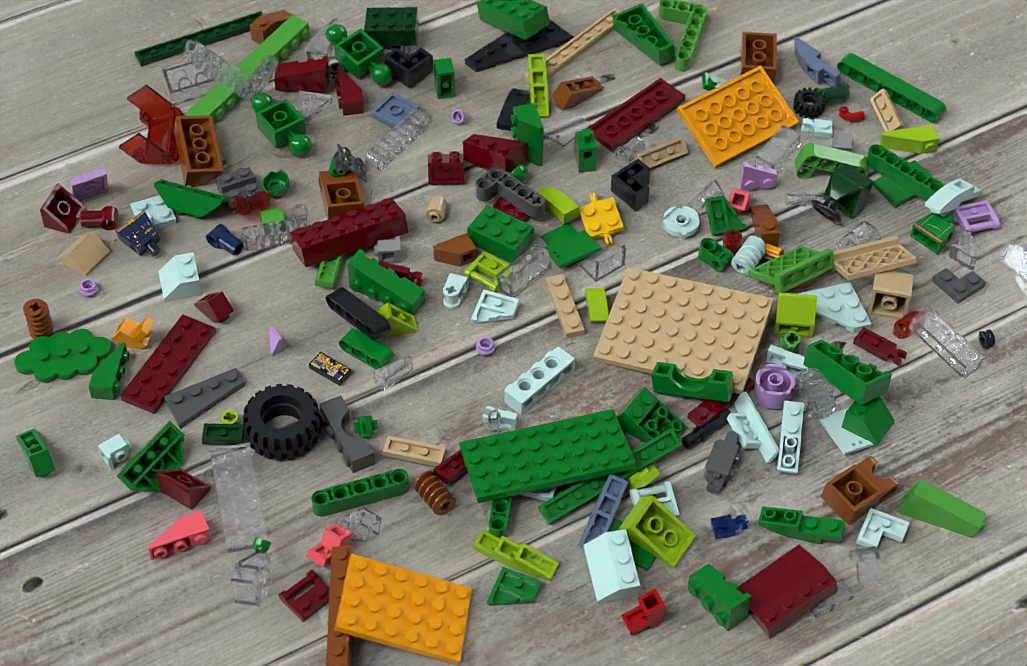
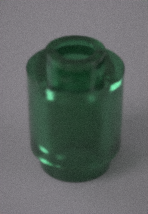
(836, 94)

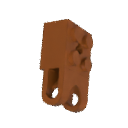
(340, 193)
(857, 490)

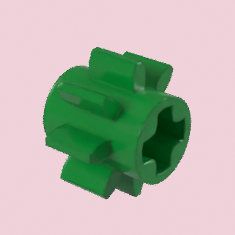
(365, 426)

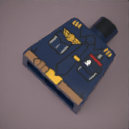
(140, 235)

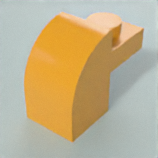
(133, 333)

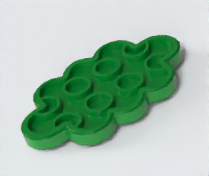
(63, 355)

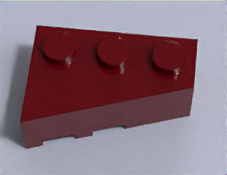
(303, 76)
(494, 152)

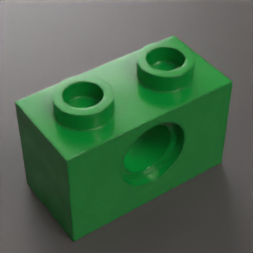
(444, 78)

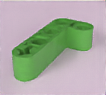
(827, 158)

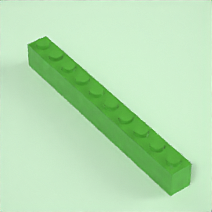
(278, 44)

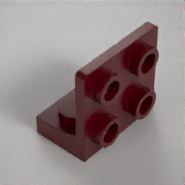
(445, 168)

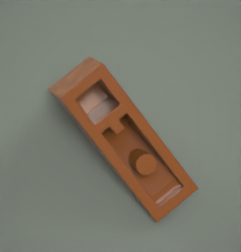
(267, 24)
(575, 91)
(765, 224)

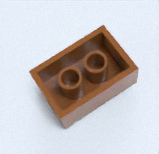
(759, 50)

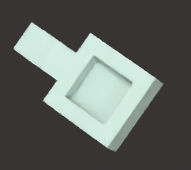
(820, 128)
(508, 418)

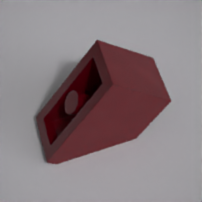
(215, 307)

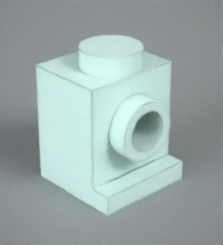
(114, 450)

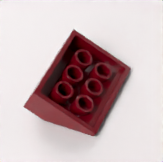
(787, 590)

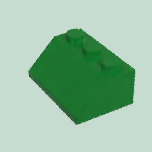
(529, 128)

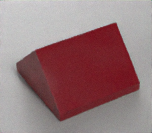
(61, 210)
(182, 487)

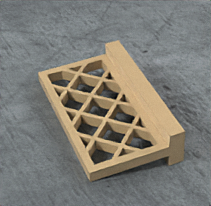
(885, 251)

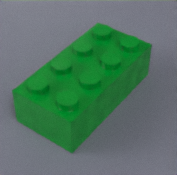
(514, 16)

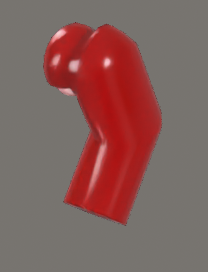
(851, 117)

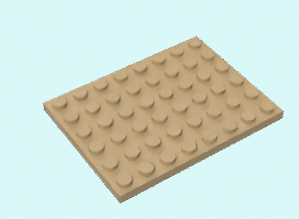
(683, 325)

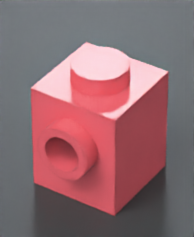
(740, 200)

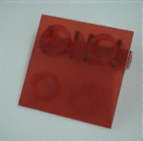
(262, 202)

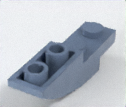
(813, 66)

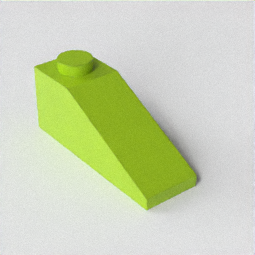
(914, 139)

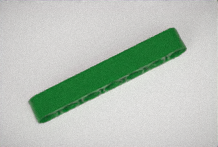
(897, 89)

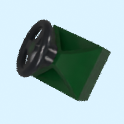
(846, 192)

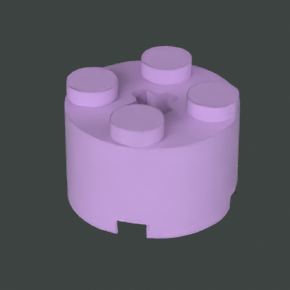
(773, 386)

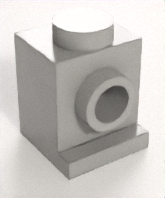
(843, 141)
(388, 250)

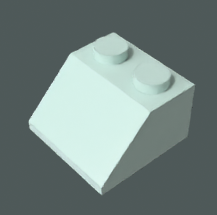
(180, 278)

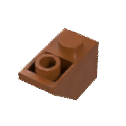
(455, 251)

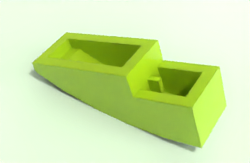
(559, 204)

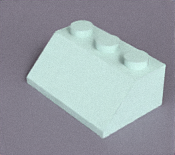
(612, 566)

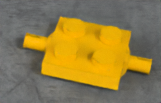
(601, 218)

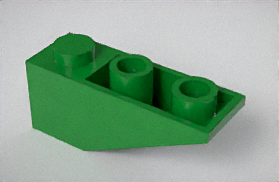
(106, 377)

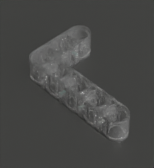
(230, 72)

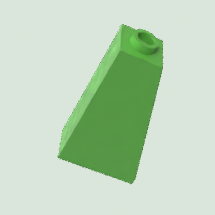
(941, 509)

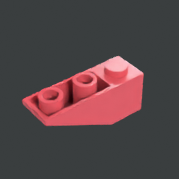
(183, 534)

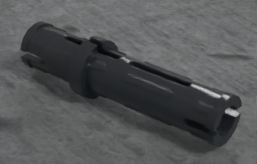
(701, 432)

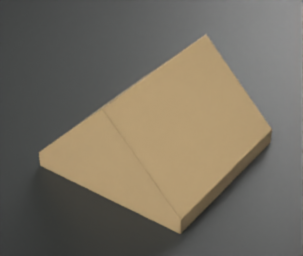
(84, 253)

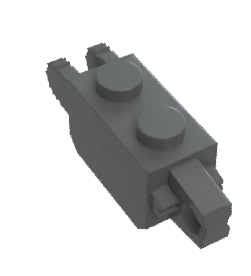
(721, 462)

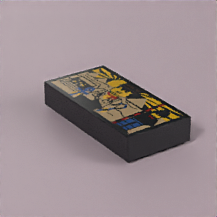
(330, 368)

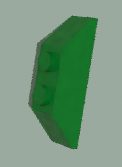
(188, 199)
(160, 453)

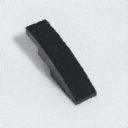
(515, 98)

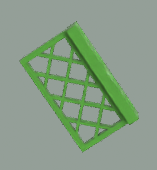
(794, 267)

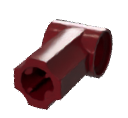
(105, 218)

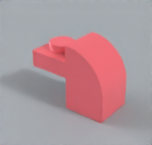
(332, 537)

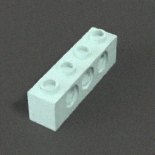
(539, 380)

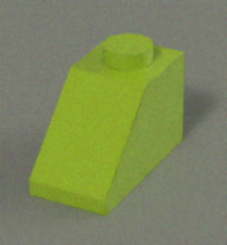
(399, 320)

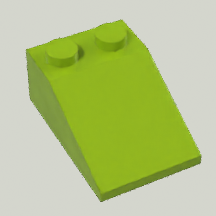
(657, 530)

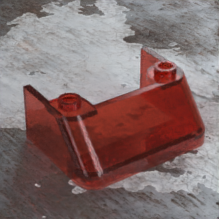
(160, 117)

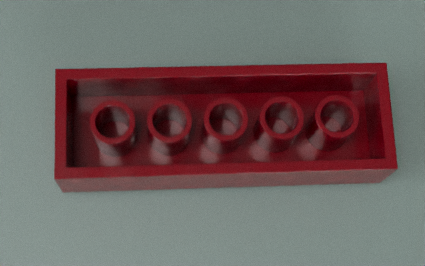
(348, 232)

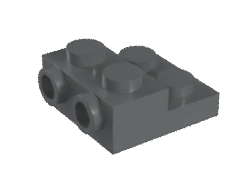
(237, 184)

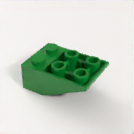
(648, 417)

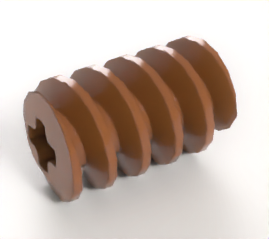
(38, 318)
(434, 493)

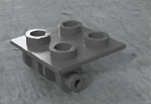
(346, 161)

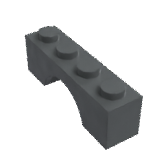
(355, 451)

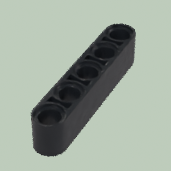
(358, 313)

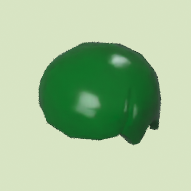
(520, 172)
(276, 183)

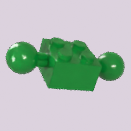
(359, 54)
(281, 124)

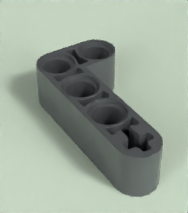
(501, 183)

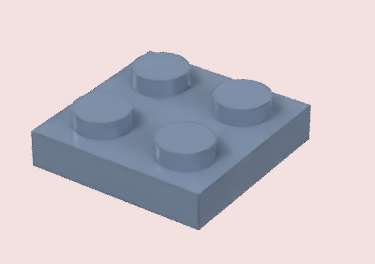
(393, 109)

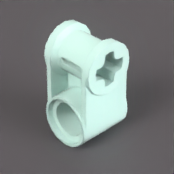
(454, 290)

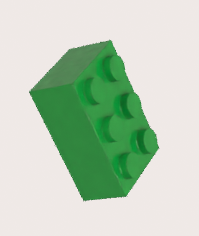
(500, 234)

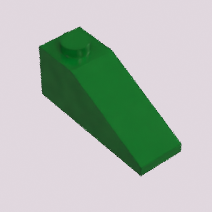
(36, 453)

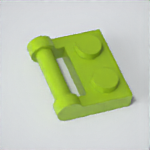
(489, 265)

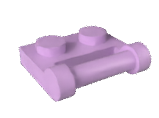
(976, 212)

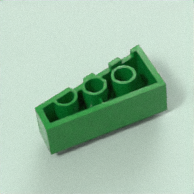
(644, 33)
(383, 284)
(846, 372)

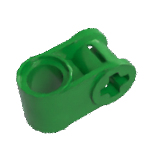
(714, 254)

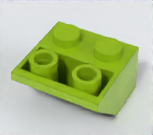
(795, 313)

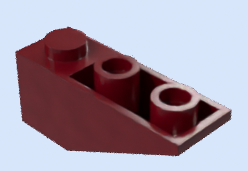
(350, 93)

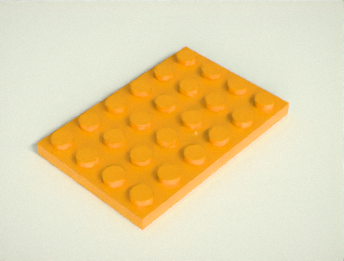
(737, 116)
(403, 609)

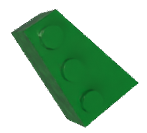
(719, 597)

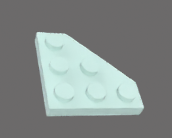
(840, 306)

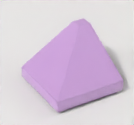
(276, 342)

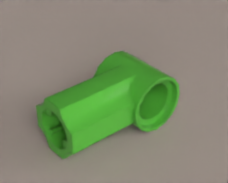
(790, 341)

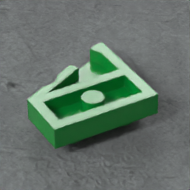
(722, 216)
(513, 588)

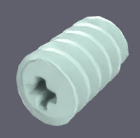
(748, 255)

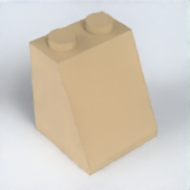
(890, 294)

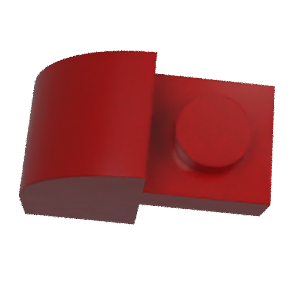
(648, 613)

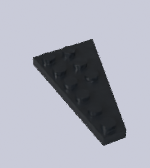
(511, 46)

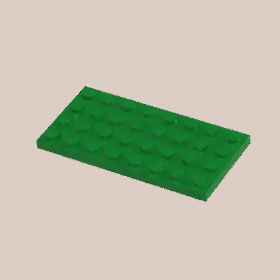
(546, 456)

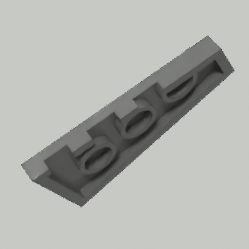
(193, 400)

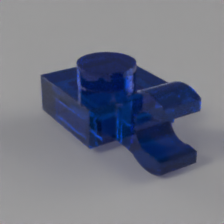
(726, 526)

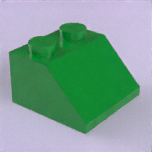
(868, 420)

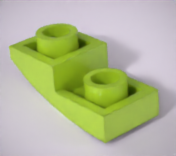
(597, 305)

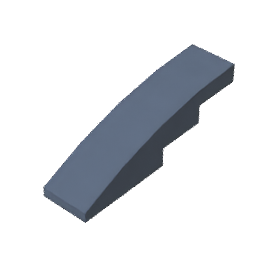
(604, 509)

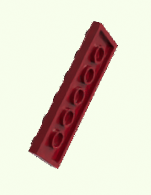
(636, 114)
(168, 364)

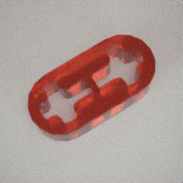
(902, 323)

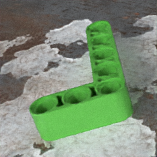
(694, 18)

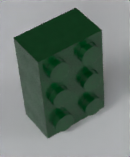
(392, 25)

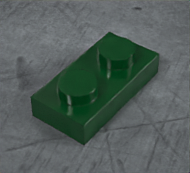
(223, 434)

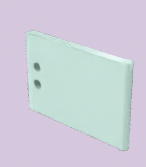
(844, 439)

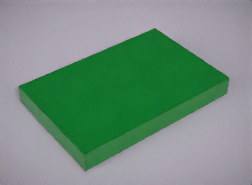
(894, 192)

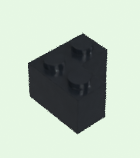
(409, 68)
(631, 184)

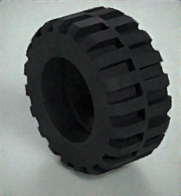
(279, 402)

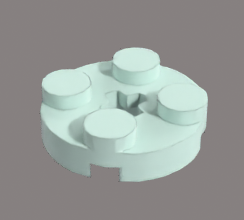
(681, 230)

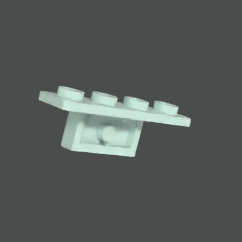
(751, 428)

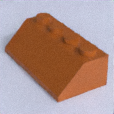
(197, 149)

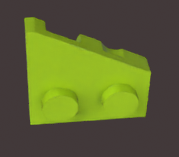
(642, 478)

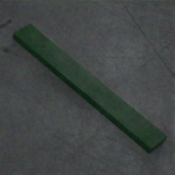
(205, 37)

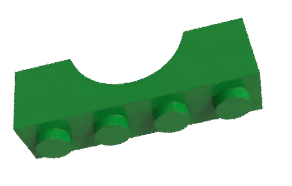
(670, 380)

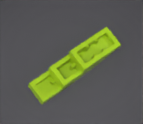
(538, 83)
(515, 556)

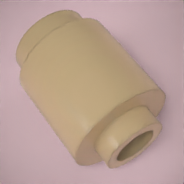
(436, 209)

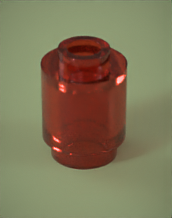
(732, 240)

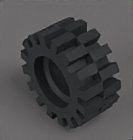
(809, 110)

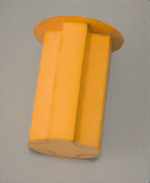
(773, 251)

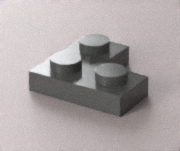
(958, 288)

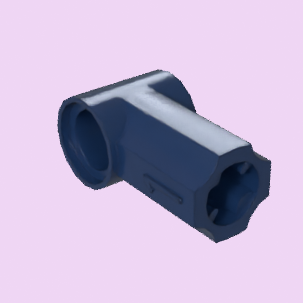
(221, 237)

